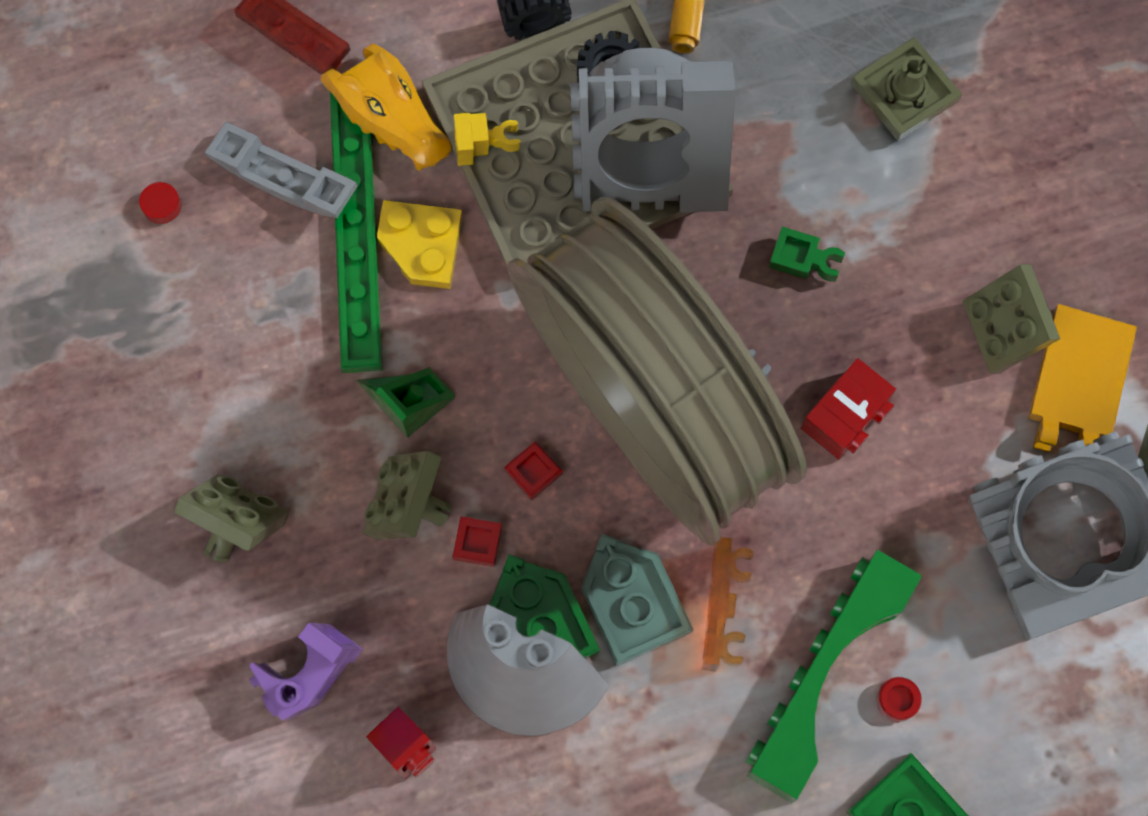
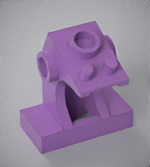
(327, 657)

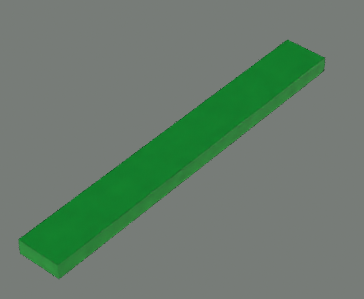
(356, 248)

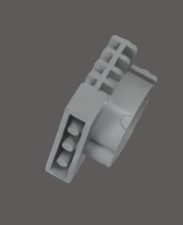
(659, 85)
(1053, 603)

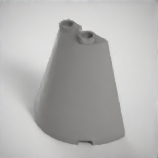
(518, 680)

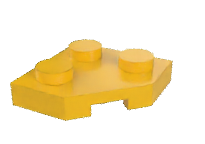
(421, 241)

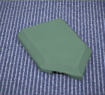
(632, 600)

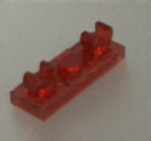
(294, 33)

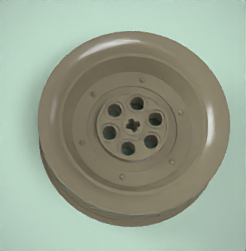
(659, 368)

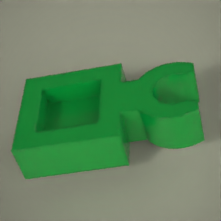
(798, 253)

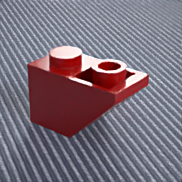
(403, 744)

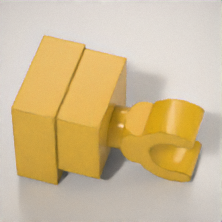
(474, 138)

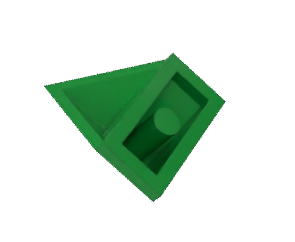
(409, 398)

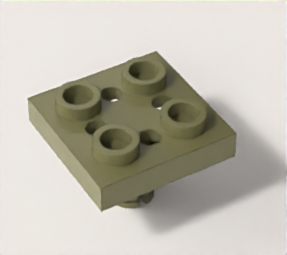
(915, 80)
(1017, 318)
(405, 497)
(230, 515)

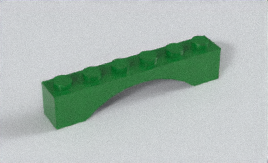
(790, 751)

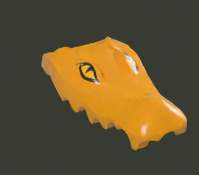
(386, 103)

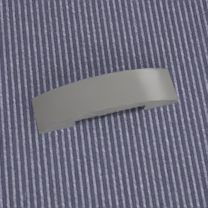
(278, 174)

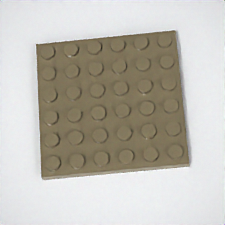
(531, 191)

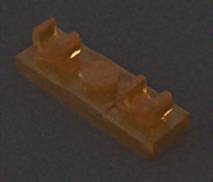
(723, 605)

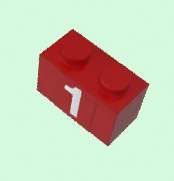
(849, 409)

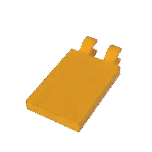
(1081, 377)

